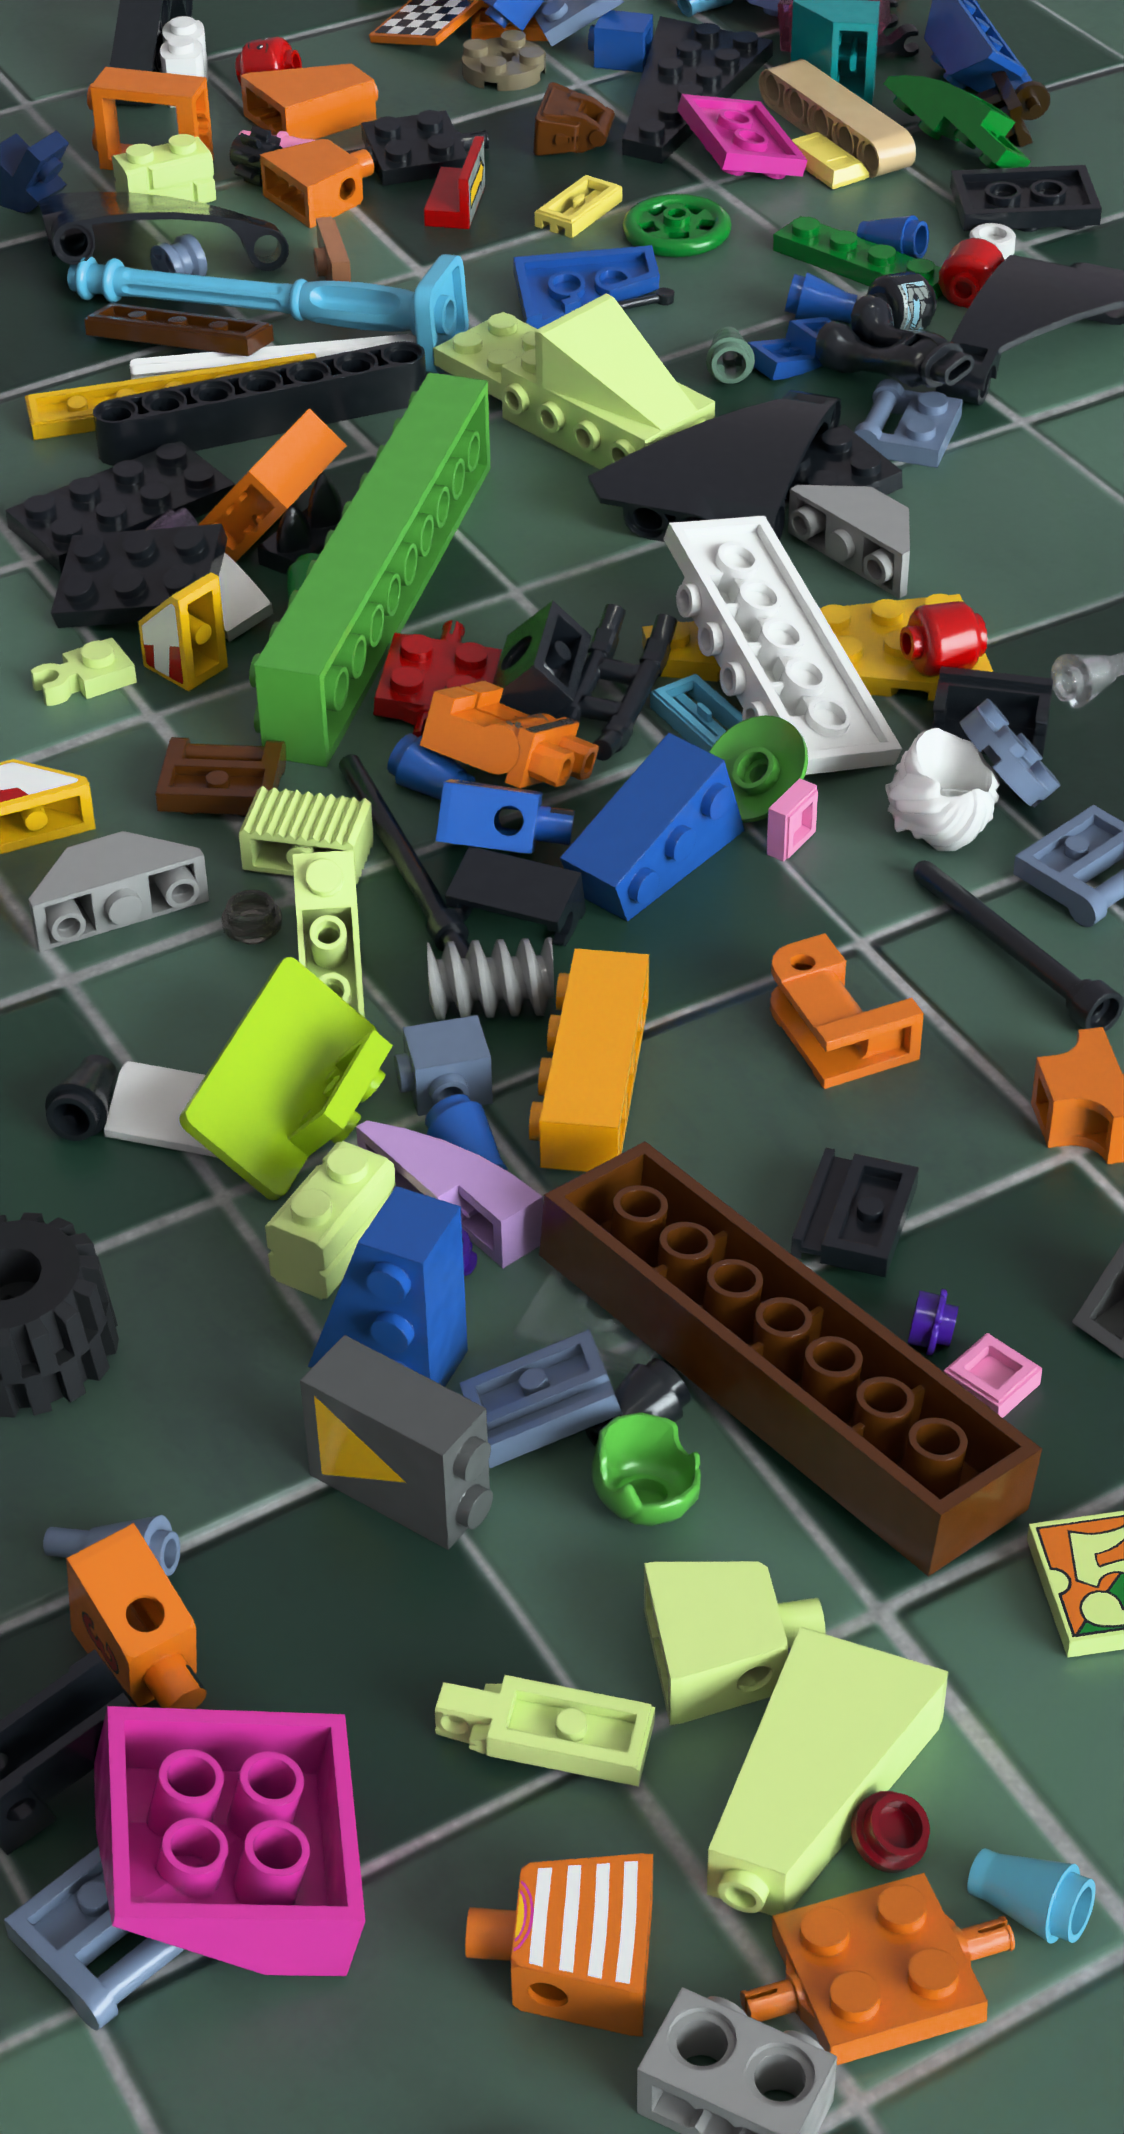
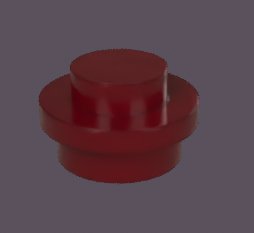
(890, 1831)

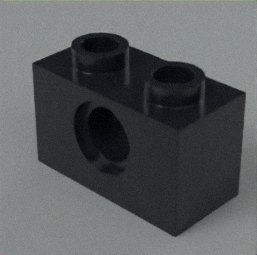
(542, 662)

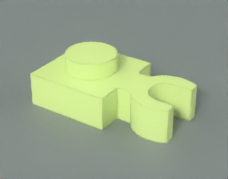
(88, 669)

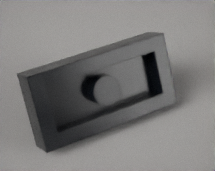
(303, 531)

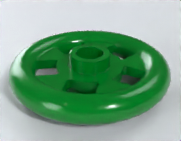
(677, 225)

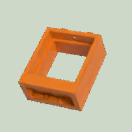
(113, 84)
(275, 483)

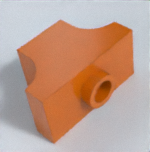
(1082, 1097)

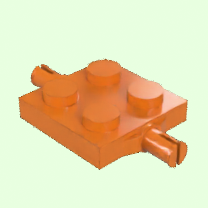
(878, 1969)

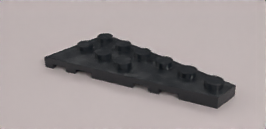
(691, 62)

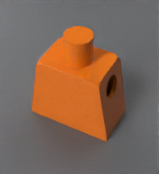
(315, 179)

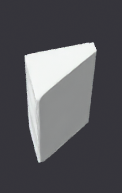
(149, 1107)

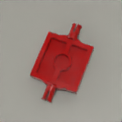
(424, 665)

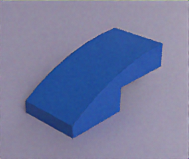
(792, 354)

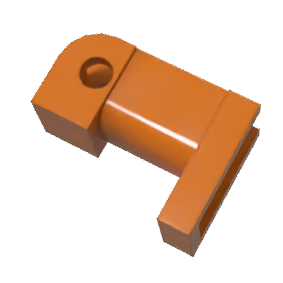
(828, 1023)

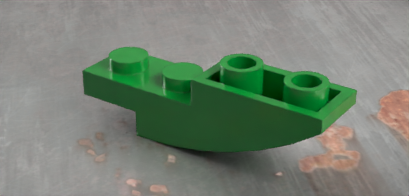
(959, 117)

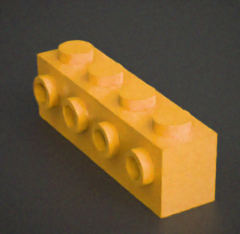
(593, 1060)

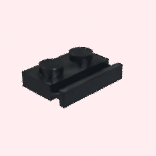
(855, 1212)

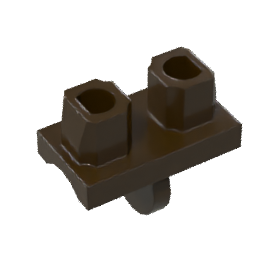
(1024, 103)

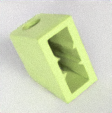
(719, 1633)

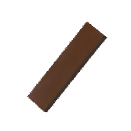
(179, 329)

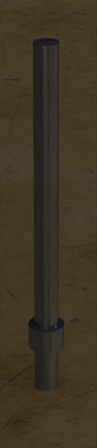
(442, 923)

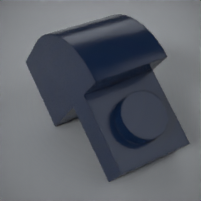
(30, 172)

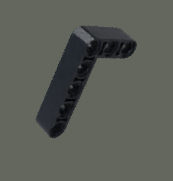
(140, 34)

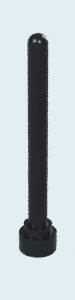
(1088, 1001)

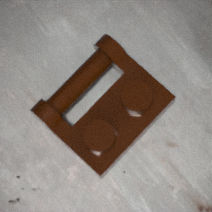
(217, 776)

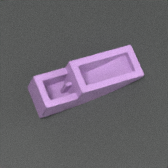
(495, 1205)

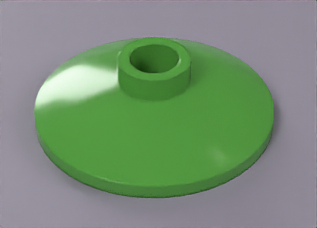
(759, 748)

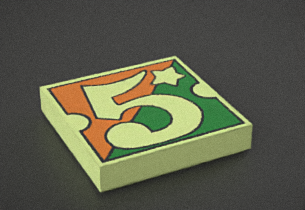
(1083, 1579)

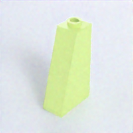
(830, 1738)

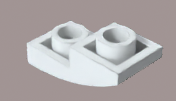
(241, 600)

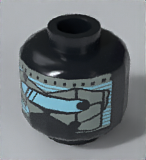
(910, 299)

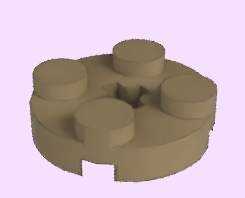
(503, 60)

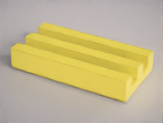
(579, 206)

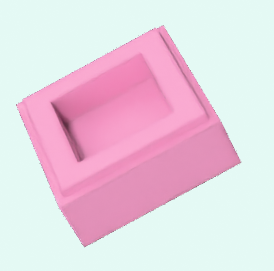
(792, 820)
(995, 1374)

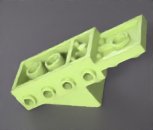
(577, 381)

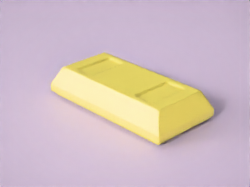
(829, 161)

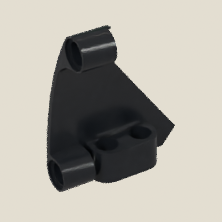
(71, 216)
(1025, 301)
(718, 467)

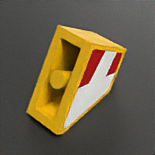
(186, 635)
(41, 805)

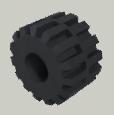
(52, 1314)

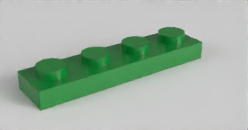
(848, 254)

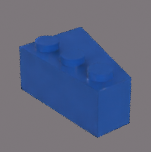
(656, 828)
(405, 1288)

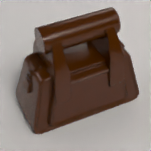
(570, 122)

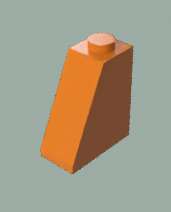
(309, 100)

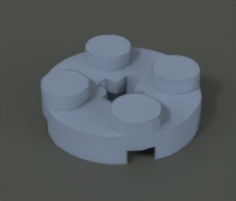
(1012, 755)

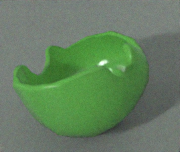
(645, 1470)

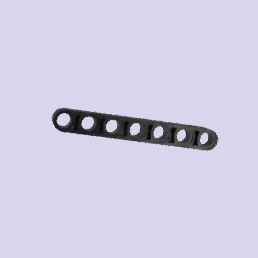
(260, 401)

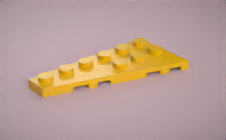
(865, 632)

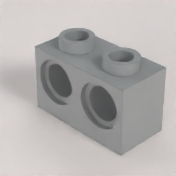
(729, 2092)

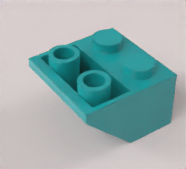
(838, 40)

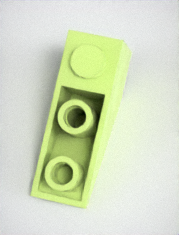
(329, 922)

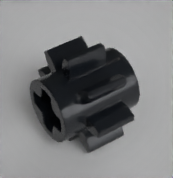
(246, 153)

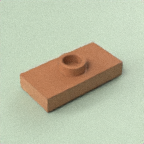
(330, 256)

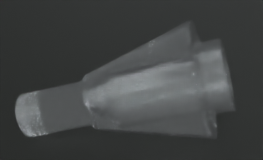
(1083, 676)

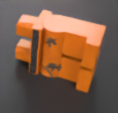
(495, 738)

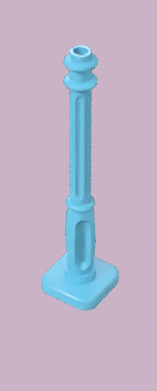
(431, 312)

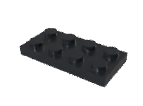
(119, 500)

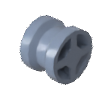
(181, 257)

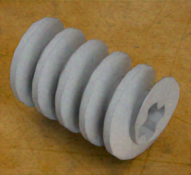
(490, 978)

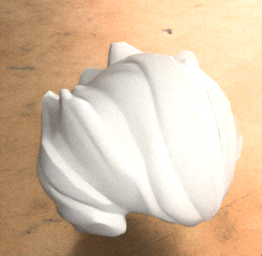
(942, 790)

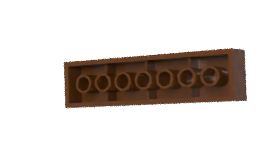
(790, 1357)

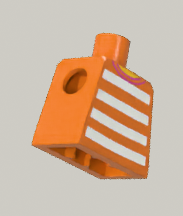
(575, 1940)

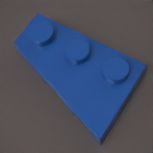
(565, 281)

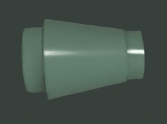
(729, 356)

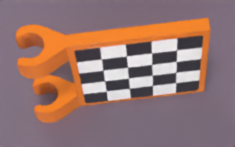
(425, 21)

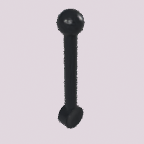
(663, 296)

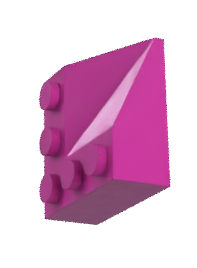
(232, 1835)

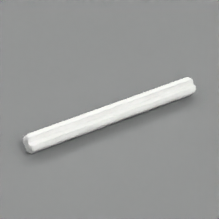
(188, 362)

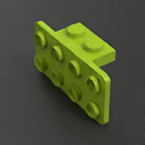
(286, 1080)

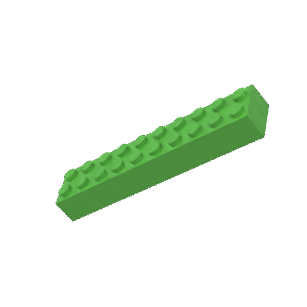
(372, 570)

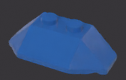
(969, 46)

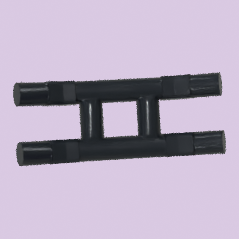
(640, 678)

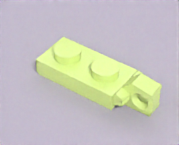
(550, 1727)

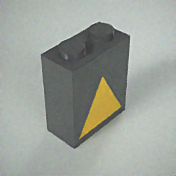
(397, 1442)

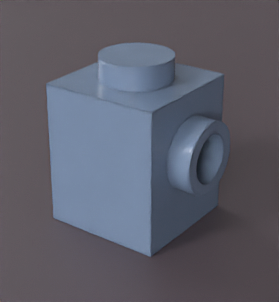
(445, 1061)

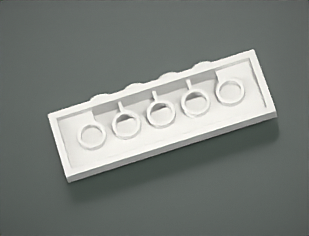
(776, 642)

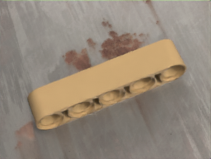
(825, 106)

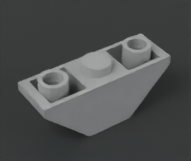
(855, 529)
(115, 885)

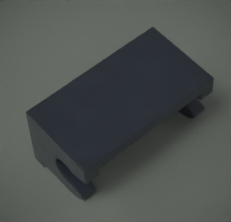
(1020, 698)
(518, 890)

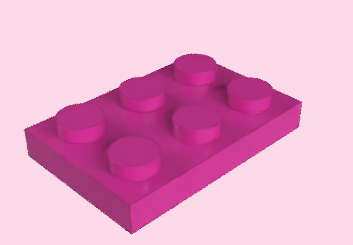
(742, 136)

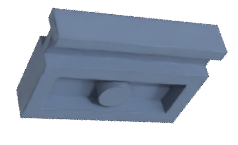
(543, 1397)

